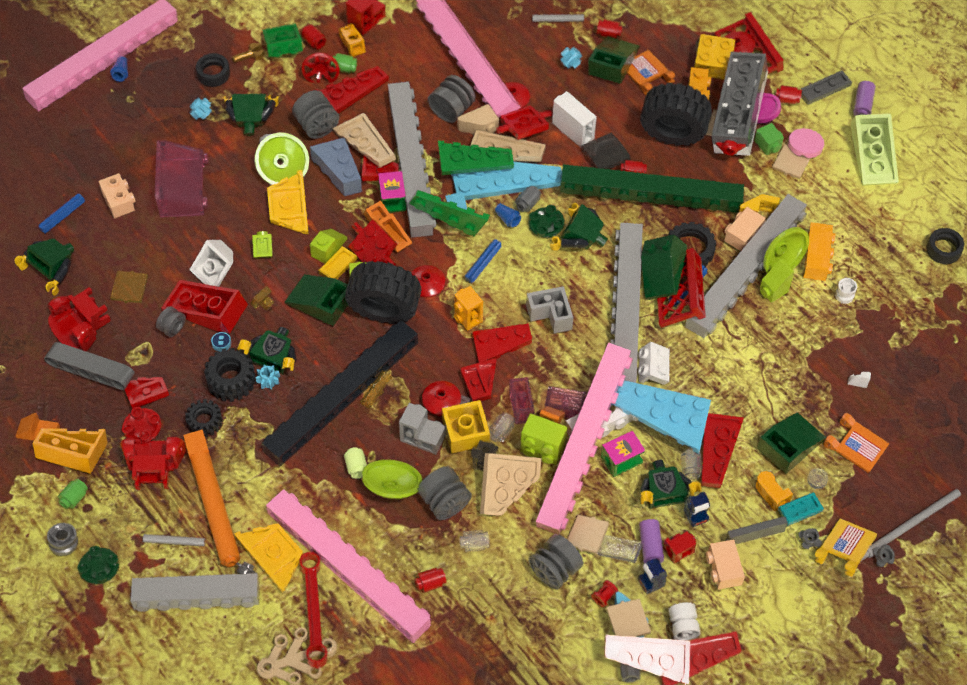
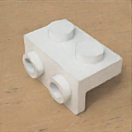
(654, 363)

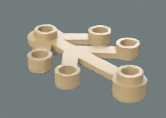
(292, 659)

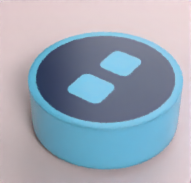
(221, 341)

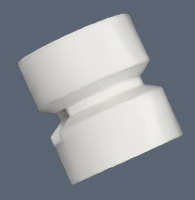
(684, 620)

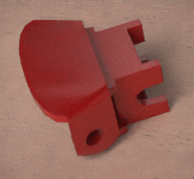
(78, 324)
(153, 460)

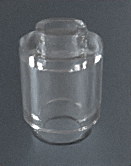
(501, 427)
(691, 464)
(474, 540)

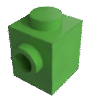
(769, 139)

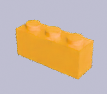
(819, 252)

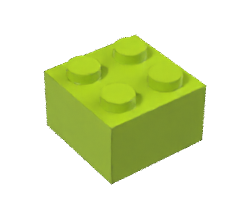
(543, 439)

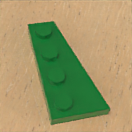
(466, 159)
(448, 212)

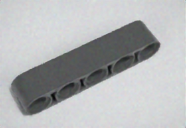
(89, 365)

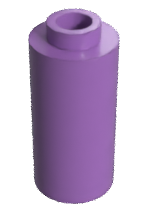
(864, 98)
(651, 540)

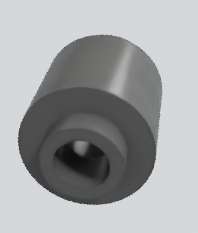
(528, 199)

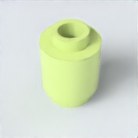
(355, 462)

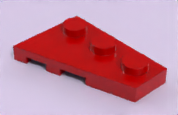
(498, 341)

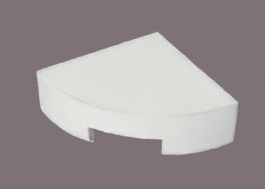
(860, 380)

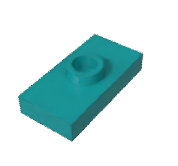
(801, 508)

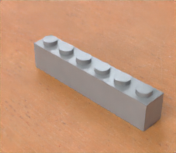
(195, 591)

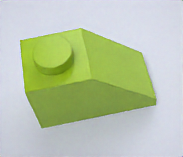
(326, 244)
(777, 281)

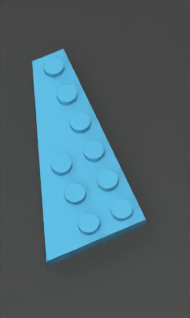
(506, 181)
(666, 411)

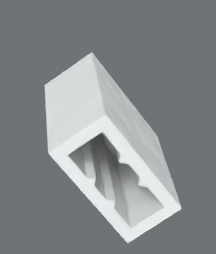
(574, 119)

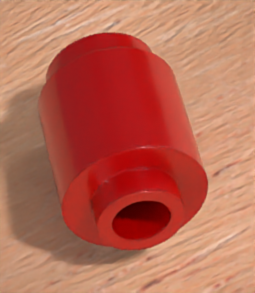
(609, 28)
(313, 36)
(788, 94)
(633, 166)
(430, 579)

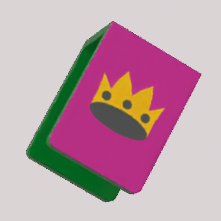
(392, 191)
(622, 453)

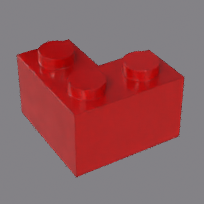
(364, 14)

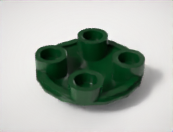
(546, 221)
(98, 565)

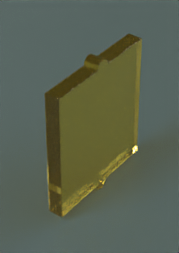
(129, 286)

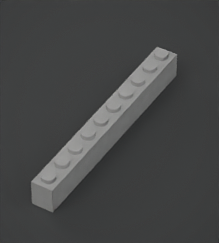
(409, 155)
(745, 266)
(628, 292)

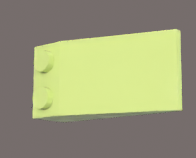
(875, 149)

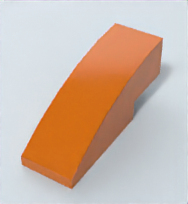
(389, 224)

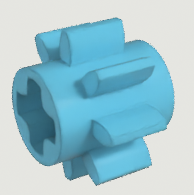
(571, 57)
(200, 108)
(267, 376)

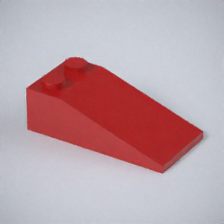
(207, 305)

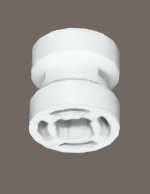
(846, 290)

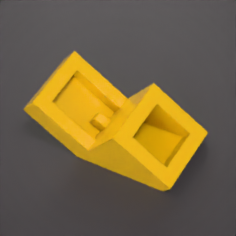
(761, 203)

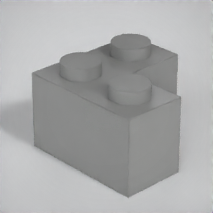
(552, 305)
(419, 431)

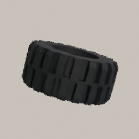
(676, 114)
(383, 292)

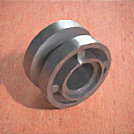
(170, 321)
(66, 532)

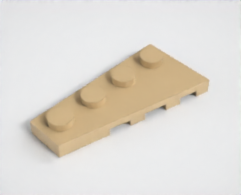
(365, 138)
(521, 149)

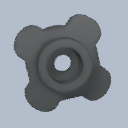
(812, 533)
(888, 553)
(245, 568)

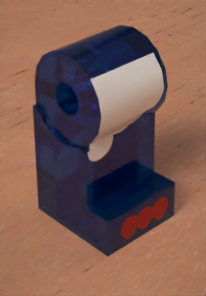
(696, 509)
(653, 577)

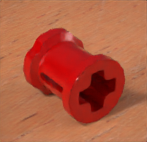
(604, 593)

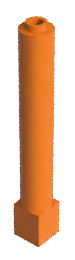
(212, 498)

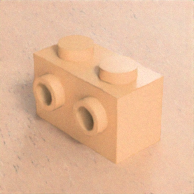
(117, 195)
(743, 228)
(726, 564)

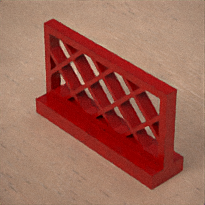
(760, 38)
(694, 299)

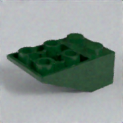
(612, 59)
(319, 298)
(790, 442)

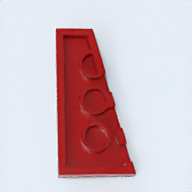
(709, 652)

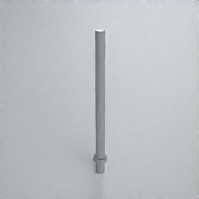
(912, 522)

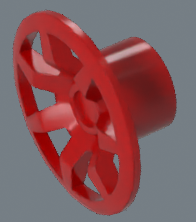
(320, 66)

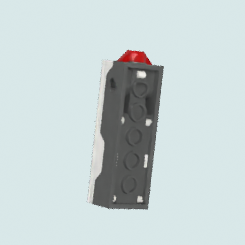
(740, 103)

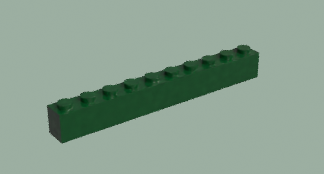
(651, 188)

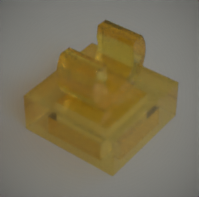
(263, 299)

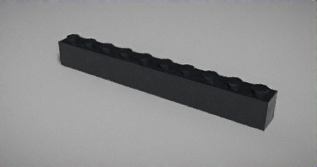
(339, 393)

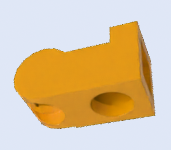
(352, 40)
(771, 491)

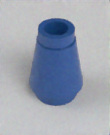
(120, 69)
(508, 215)

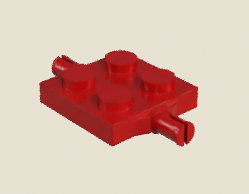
(524, 122)
(373, 243)

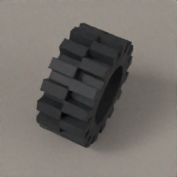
(204, 408)

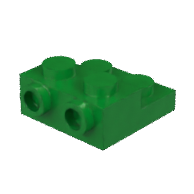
(282, 40)

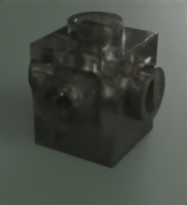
(478, 453)

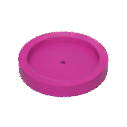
(769, 108)

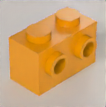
(700, 80)
(468, 308)

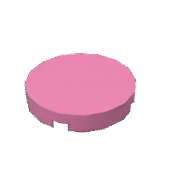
(806, 143)

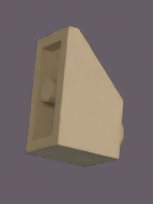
(480, 119)

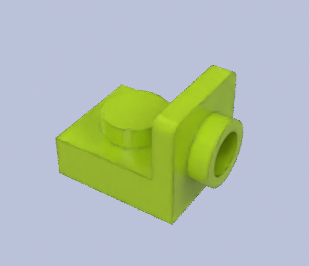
(262, 245)

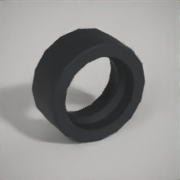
(209, 60)
(951, 236)

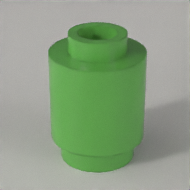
(346, 63)
(72, 494)

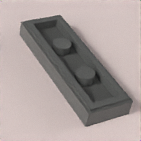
(825, 87)
(757, 530)

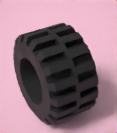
(230, 361)

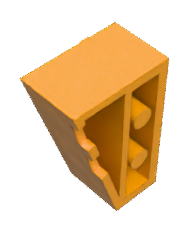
(70, 448)

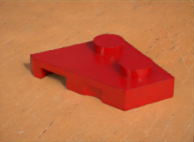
(371, 170)
(479, 379)
(145, 390)

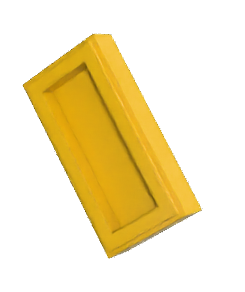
(338, 263)

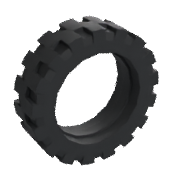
(700, 232)

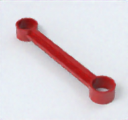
(313, 610)

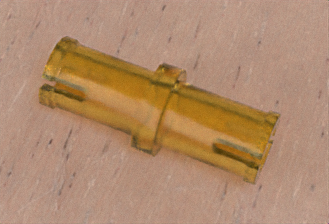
(376, 389)

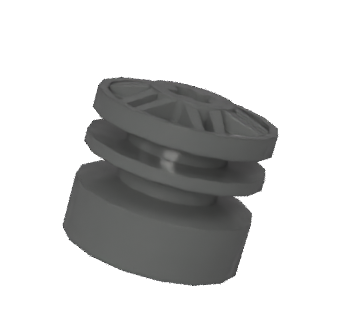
(451, 98)
(315, 114)
(444, 493)
(556, 561)

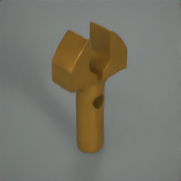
(250, 53)

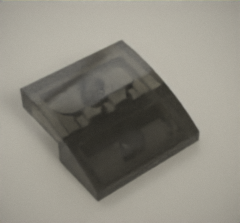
(605, 152)

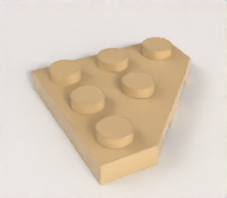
(506, 481)

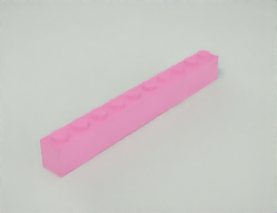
(100, 54)
(469, 56)
(583, 439)
(349, 566)

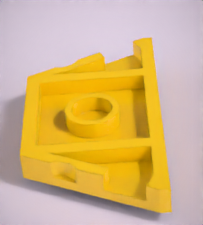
(288, 203)
(273, 552)

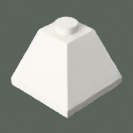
(212, 262)

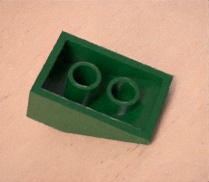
(662, 266)

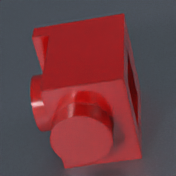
(680, 546)

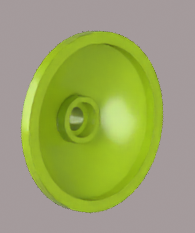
(282, 147)
(788, 245)
(391, 479)

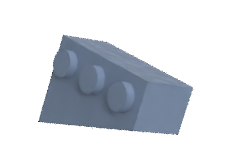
(337, 163)

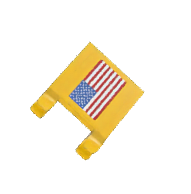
(846, 542)

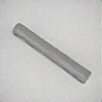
(558, 18)
(173, 540)

